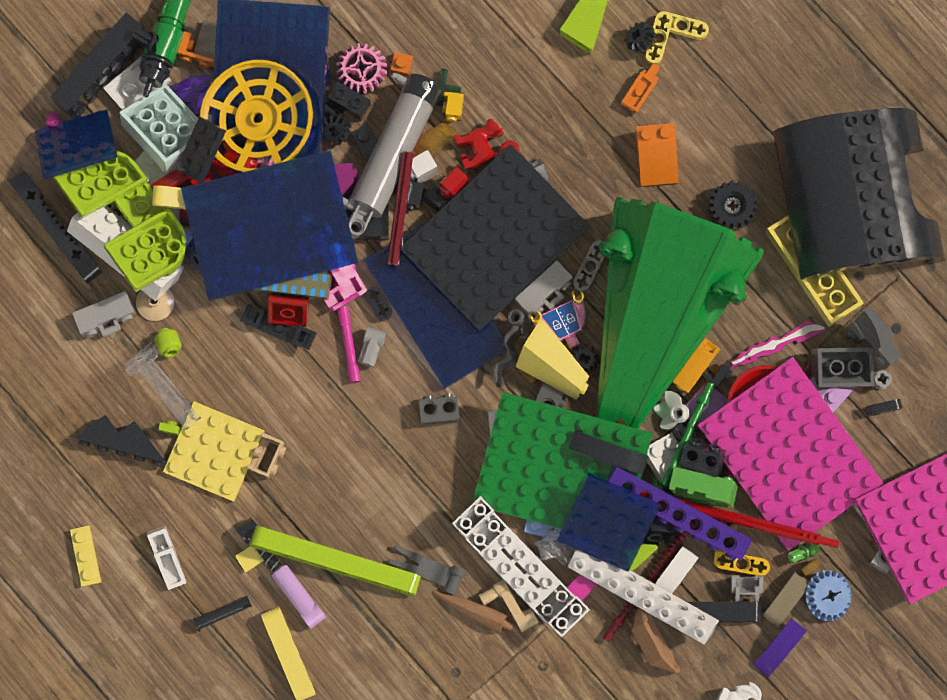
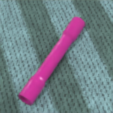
(352, 366)

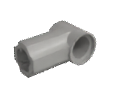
(372, 342)

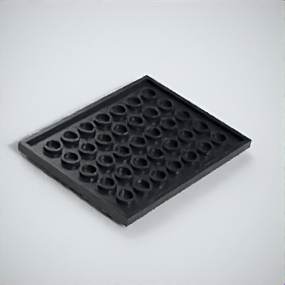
(495, 237)

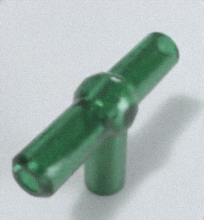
(446, 88)

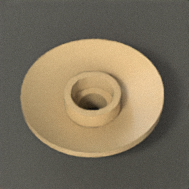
(157, 311)

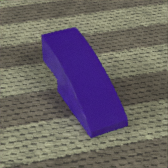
(780, 647)

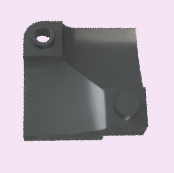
(874, 333)

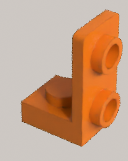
(187, 45)

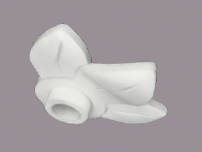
(670, 409)

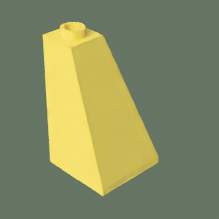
(551, 362)

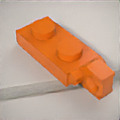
(641, 89)

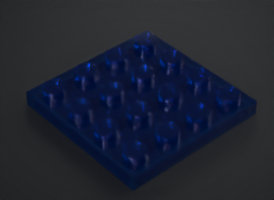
(75, 144)
(608, 522)

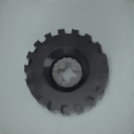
(741, 197)

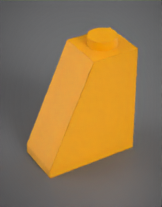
(696, 365)

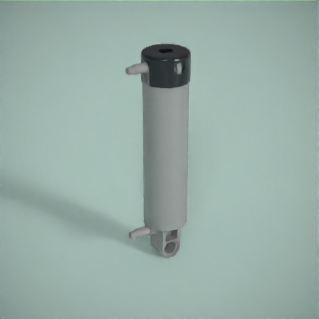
(399, 135)

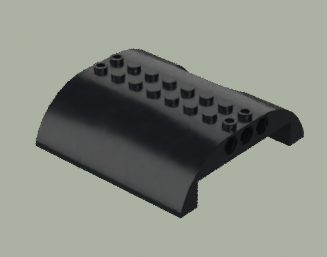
(853, 191)

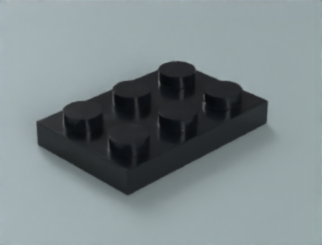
(201, 149)

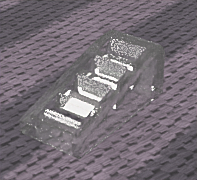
(551, 547)

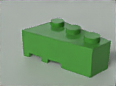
(703, 488)

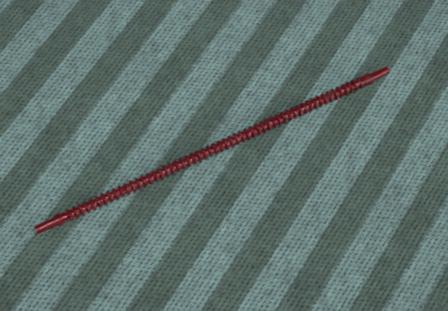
(619, 621)

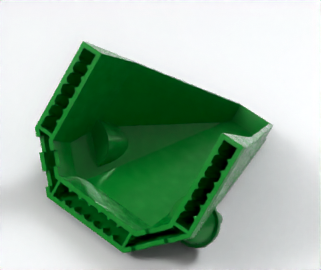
(662, 297)

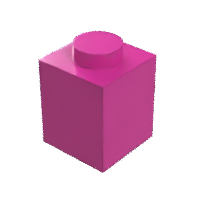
(581, 587)

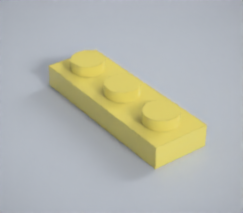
(85, 556)

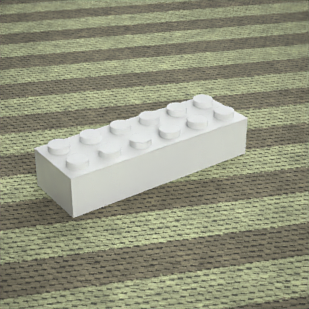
(105, 226)

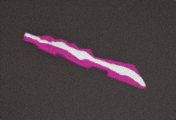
(774, 345)

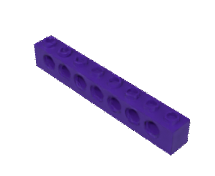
(739, 544)

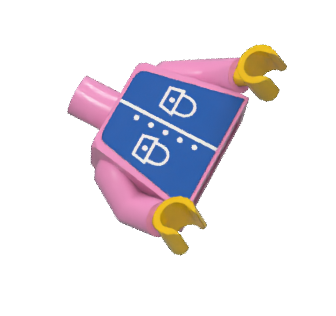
(565, 320)

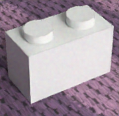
(423, 168)

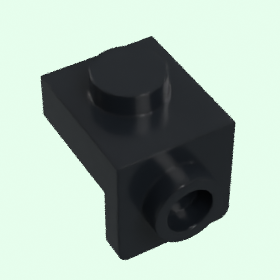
(724, 373)

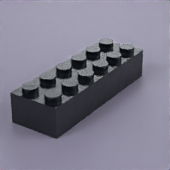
(97, 68)

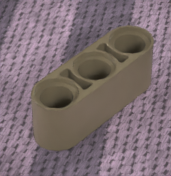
(786, 599)

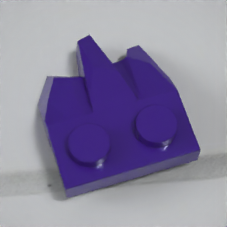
(193, 92)

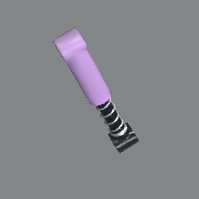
(285, 580)

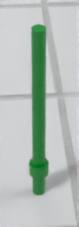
(702, 402)

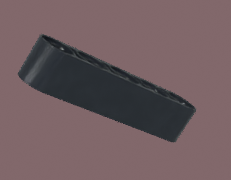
(732, 611)

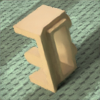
(260, 452)

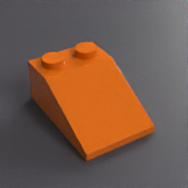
(657, 154)

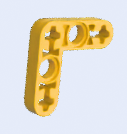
(755, 571)

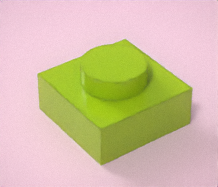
(169, 427)

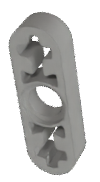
(588, 281)

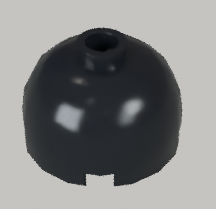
(659, 532)

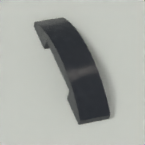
(291, 334)
(608, 452)

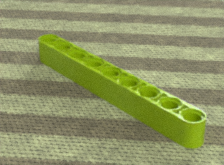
(335, 561)

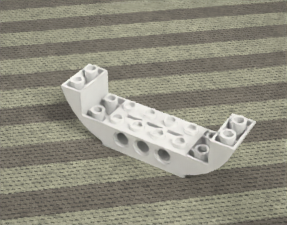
(520, 567)

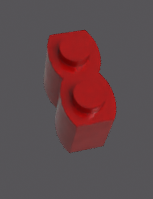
(453, 183)

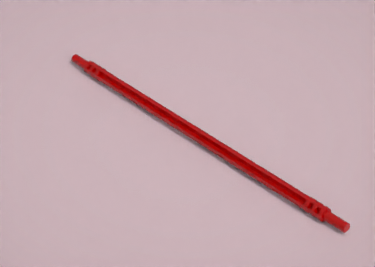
(759, 524)

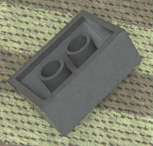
(843, 367)

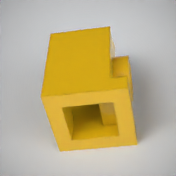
(453, 106)

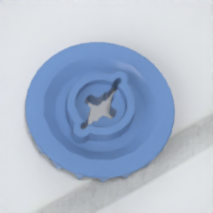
(818, 588)

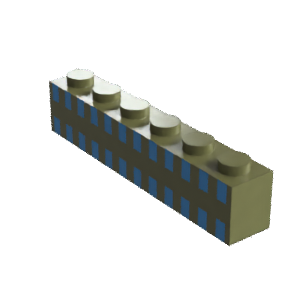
(311, 286)

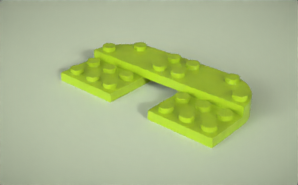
(156, 239)

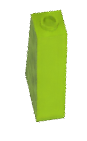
(584, 23)

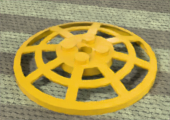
(258, 105)

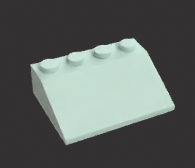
(160, 126)

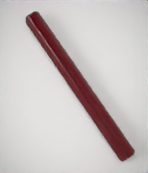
(400, 208)

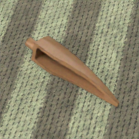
(478, 612)

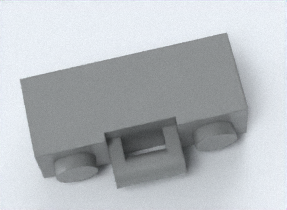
(537, 293)
(107, 311)

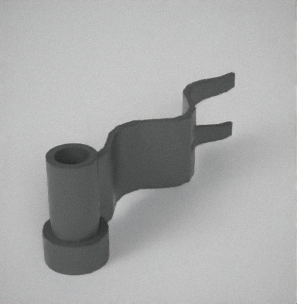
(519, 322)
(432, 570)

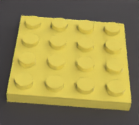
(214, 452)

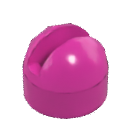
(52, 120)

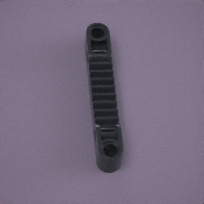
(85, 265)

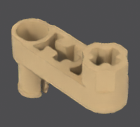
(523, 619)

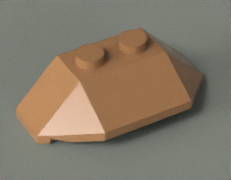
(651, 643)

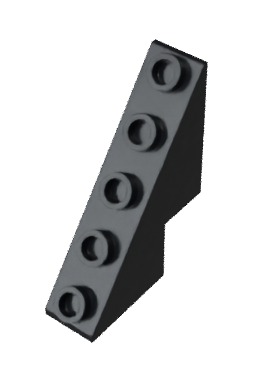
(128, 441)

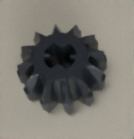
(640, 37)
(341, 126)
(587, 354)

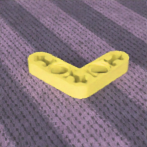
(671, 27)

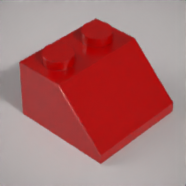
(288, 310)

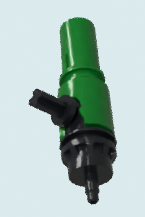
(161, 44)

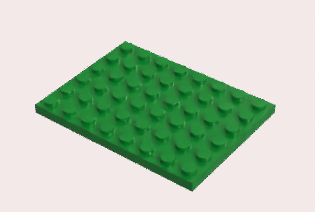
(530, 463)

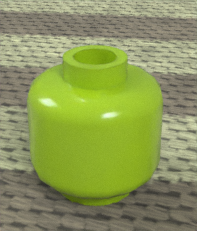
(168, 342)

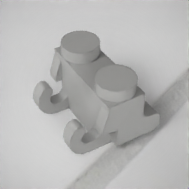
(746, 586)

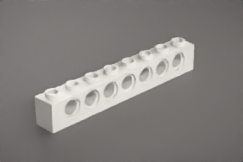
(646, 596)

